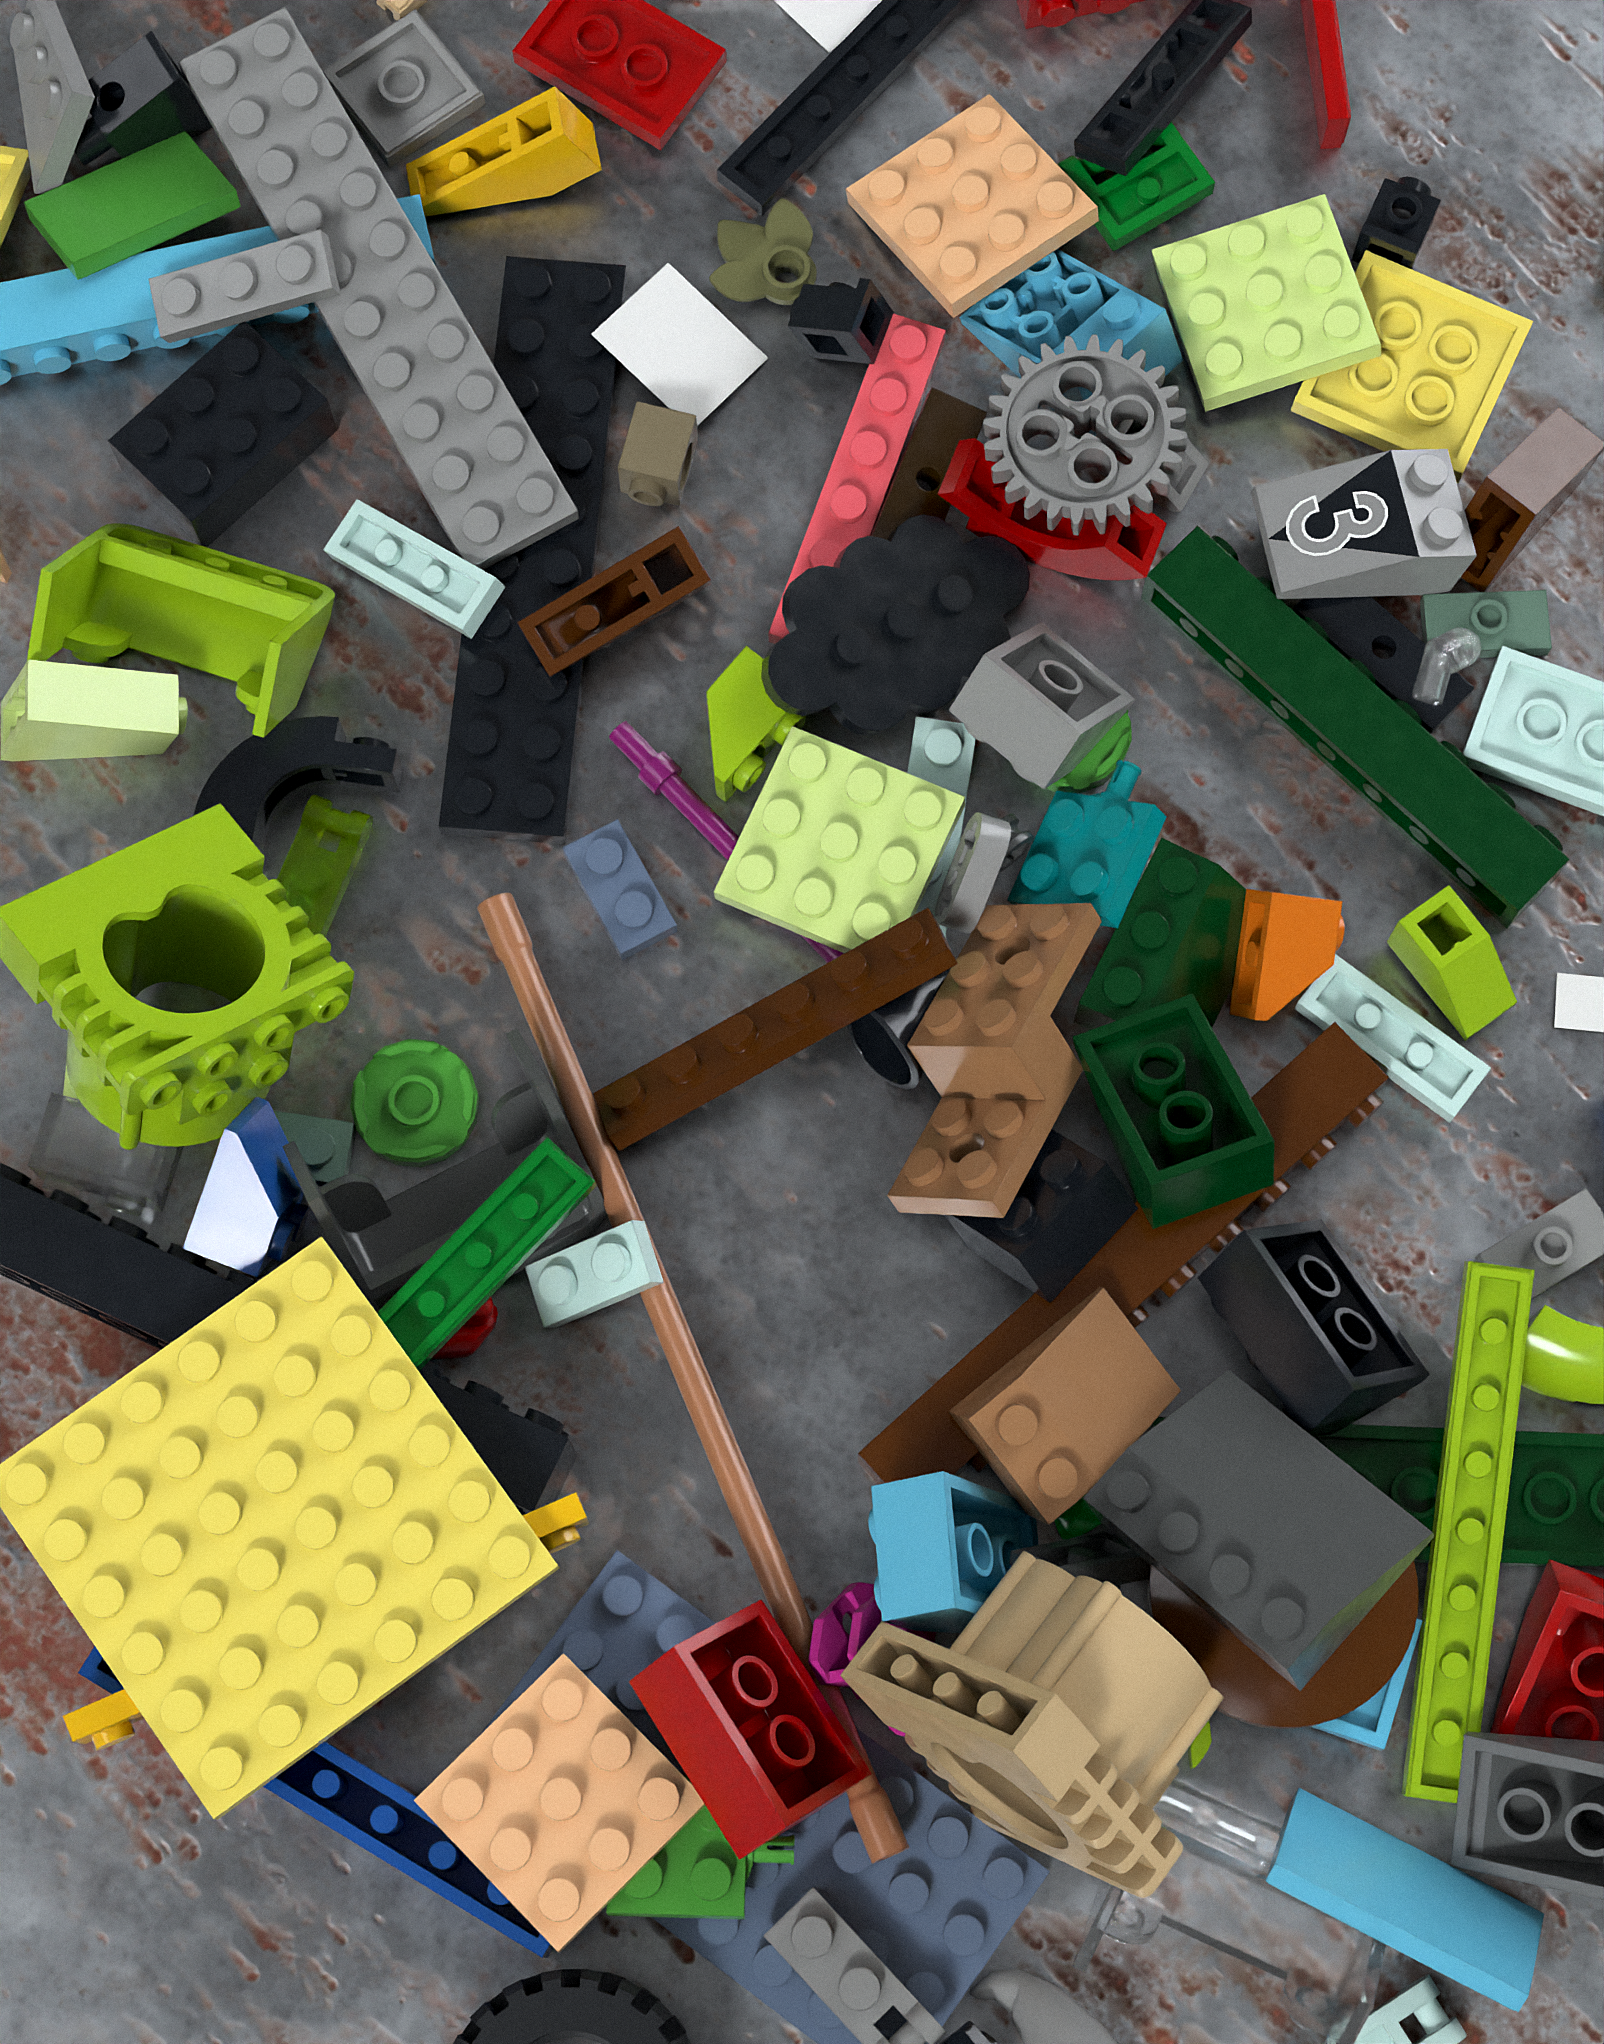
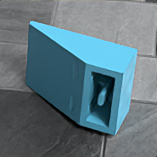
(1073, 300)

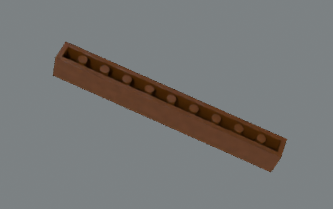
(1302, 1110)

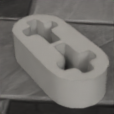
(972, 872)

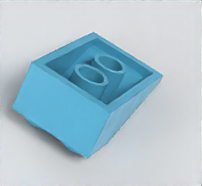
(942, 1548)

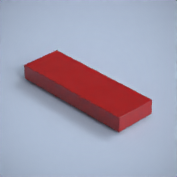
(1326, 71)

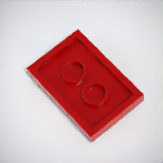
(622, 62)

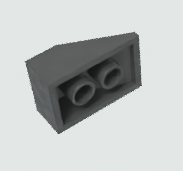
(1532, 1811)

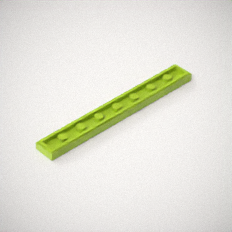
(1467, 1526)

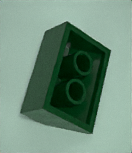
(1171, 941)

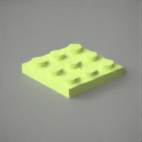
(1266, 302)
(838, 844)

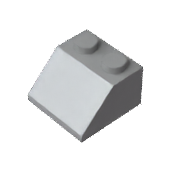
(1039, 704)

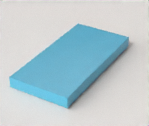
(1407, 1899)

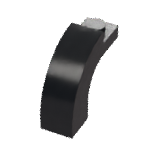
(290, 758)

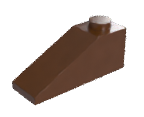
(615, 602)

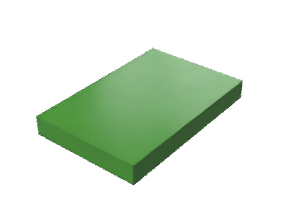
(132, 205)

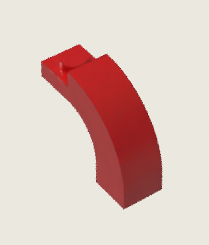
(1116, 555)

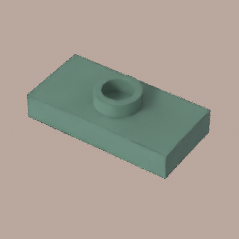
(1497, 618)

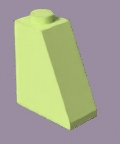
(89, 712)

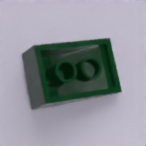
(1176, 1111)

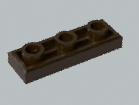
(927, 457)

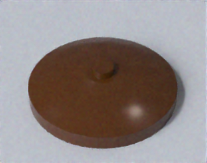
(1263, 1696)

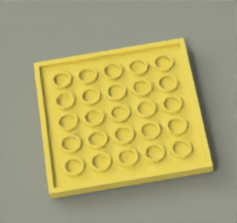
(269, 1527)

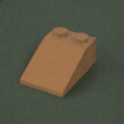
(1067, 1407)

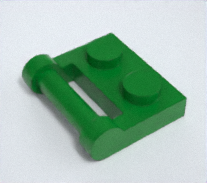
(1149, 193)

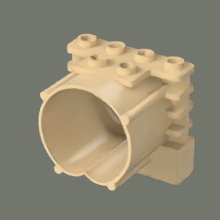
(1051, 1717)

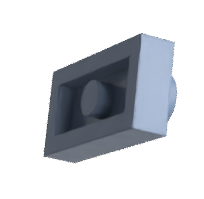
(620, 889)

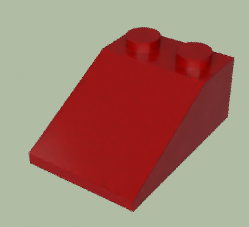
(1558, 1661)

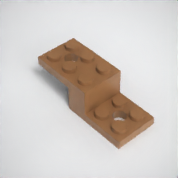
(995, 1060)

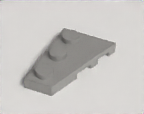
(51, 90)

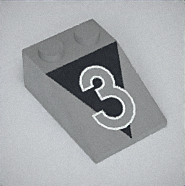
(1366, 527)

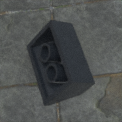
(1311, 1324)

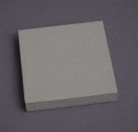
(403, 88)

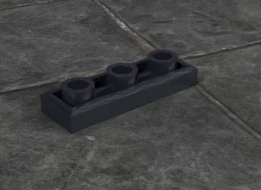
(1362, 625)

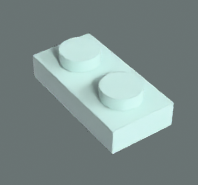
(594, 1274)

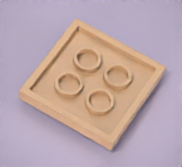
(972, 205)
(560, 1802)

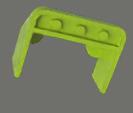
(187, 607)

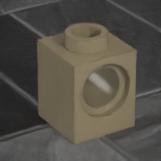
(657, 455)

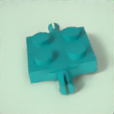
(1091, 849)

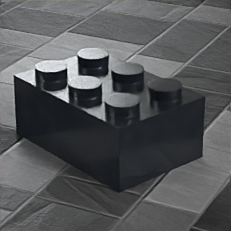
(223, 434)

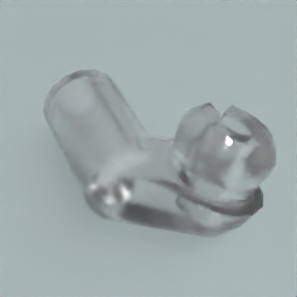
(1441, 658)

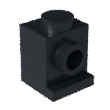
(1398, 221)
(841, 321)

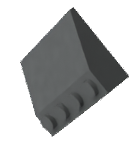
(1258, 1525)

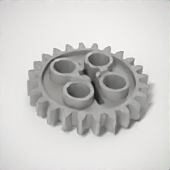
(1050, 475)

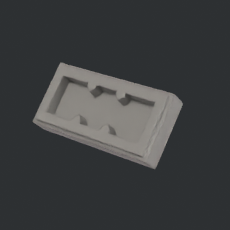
(1553, 1243)

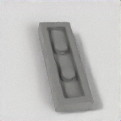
(244, 286)

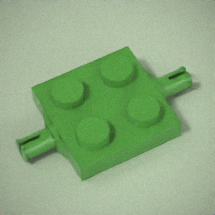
(696, 1875)

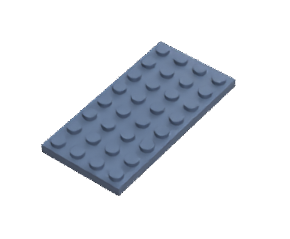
(922, 1912)

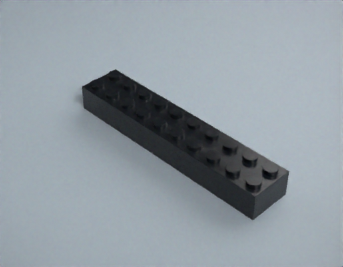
(160, 1295)

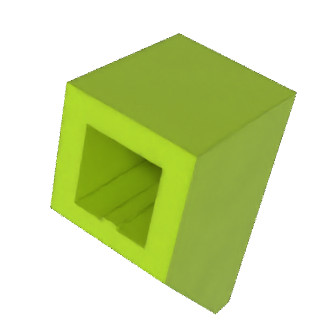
(743, 724)
(1454, 962)

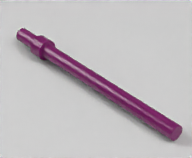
(663, 776)

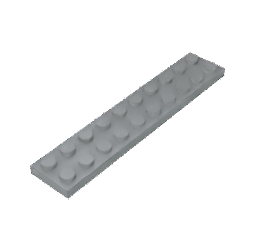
(393, 306)

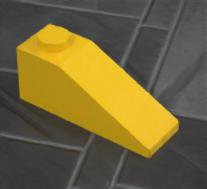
(509, 158)

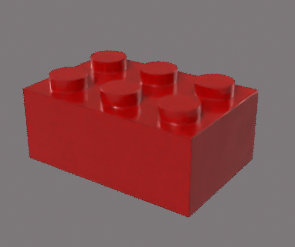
(749, 1727)

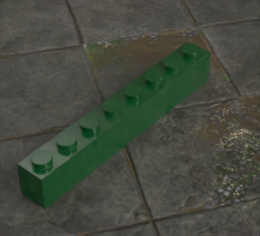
(1354, 726)

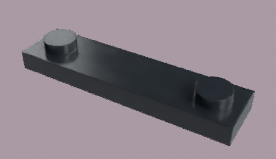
(1162, 84)

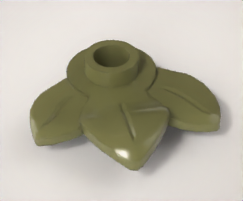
(761, 253)

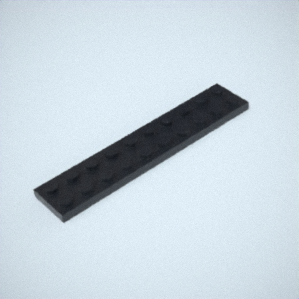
(509, 718)

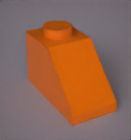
(1282, 950)

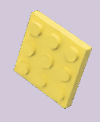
(1436, 367)

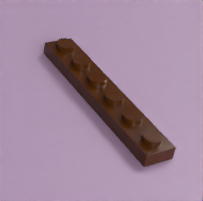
(774, 1029)

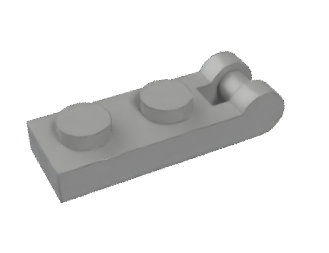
(848, 1974)

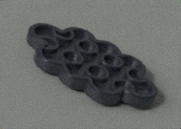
(893, 624)

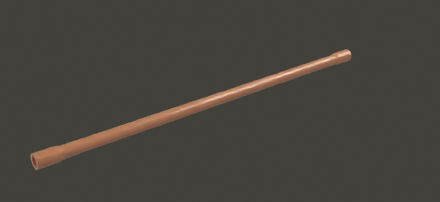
(513, 946)

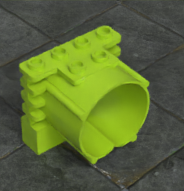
(177, 911)

